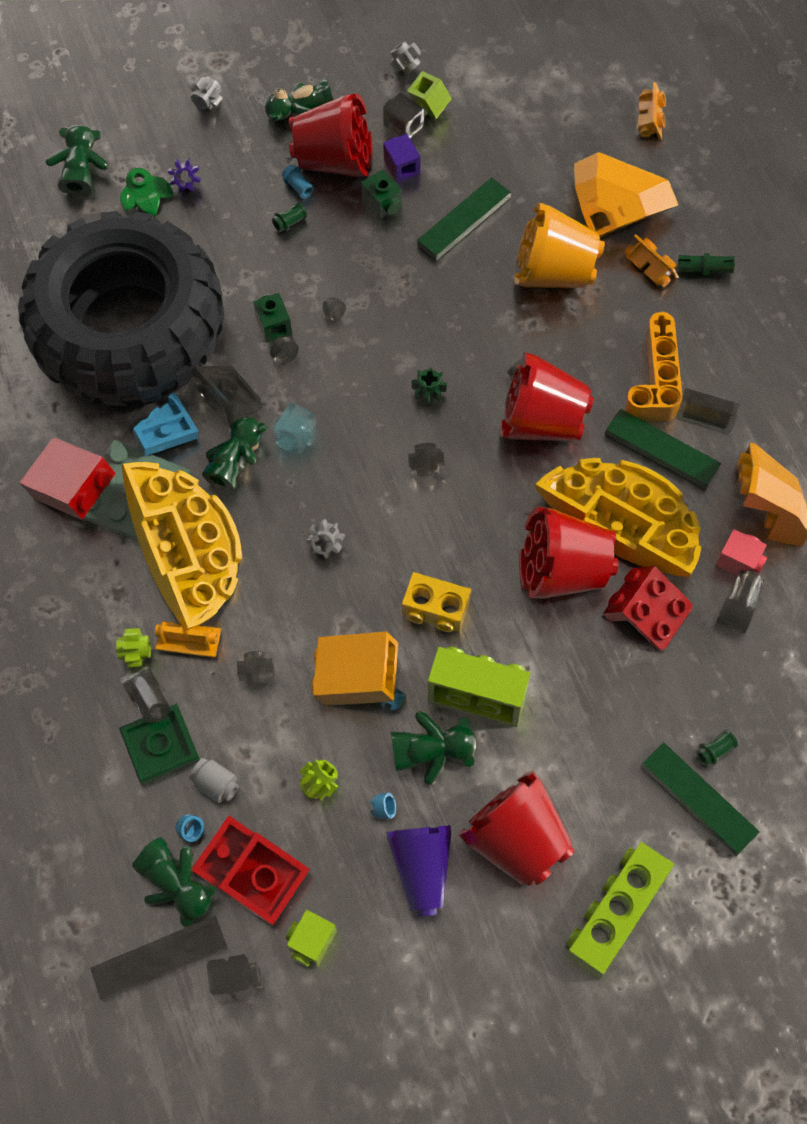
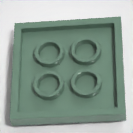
(111, 507)

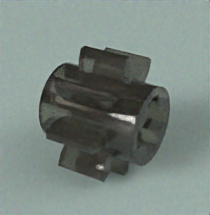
(426, 459)
(255, 669)

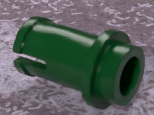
(289, 217)
(716, 748)

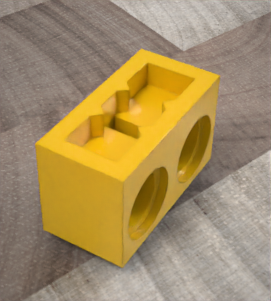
(439, 596)

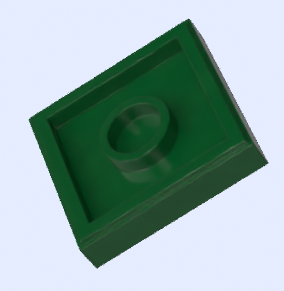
(160, 746)

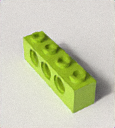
(597, 956)

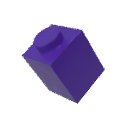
(402, 158)

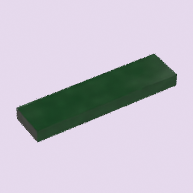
(463, 218)
(663, 448)
(700, 799)

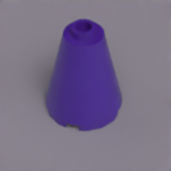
(422, 865)

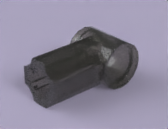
(739, 606)
(145, 691)

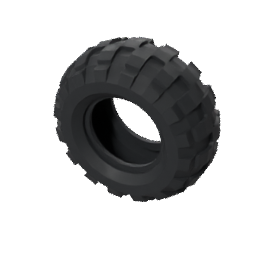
(111, 256)

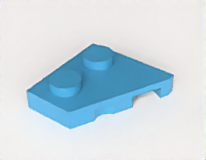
(165, 427)

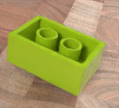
(478, 685)

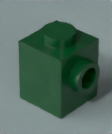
(381, 194)
(272, 317)

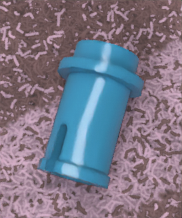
(293, 176)

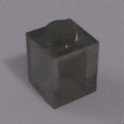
(403, 115)

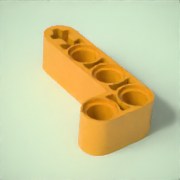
(659, 366)

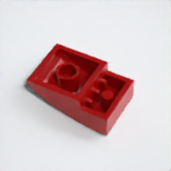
(250, 870)

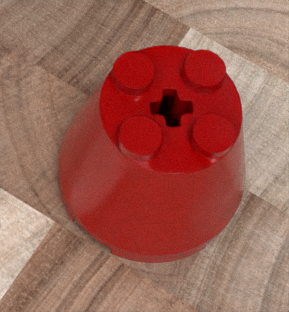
(333, 138)
(544, 403)
(565, 555)
(520, 832)

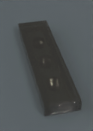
(158, 958)

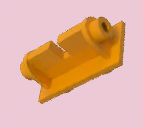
(654, 120)
(659, 268)
(194, 641)

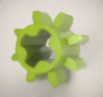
(133, 647)
(318, 779)

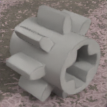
(405, 57)
(205, 92)
(321, 544)

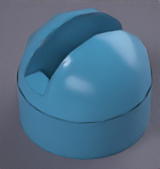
(398, 700)
(383, 806)
(189, 830)

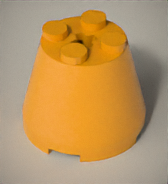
(557, 251)

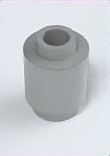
(214, 780)

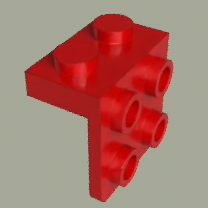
(650, 605)

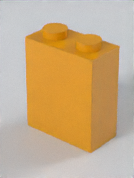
(355, 668)

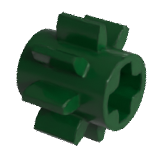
(429, 385)

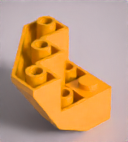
(618, 193)
(774, 490)

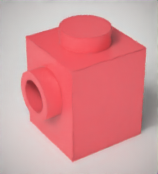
(742, 553)

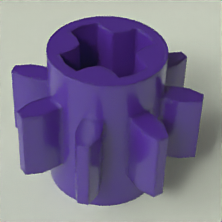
(188, 183)

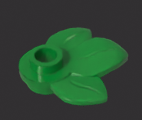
(144, 194)

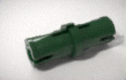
(706, 264)

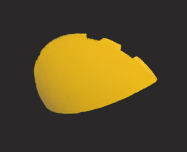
(634, 502)
(184, 540)

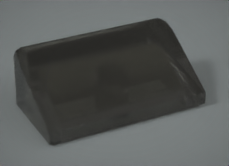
(708, 411)

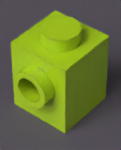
(430, 94)
(310, 938)

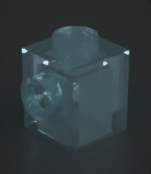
(295, 428)

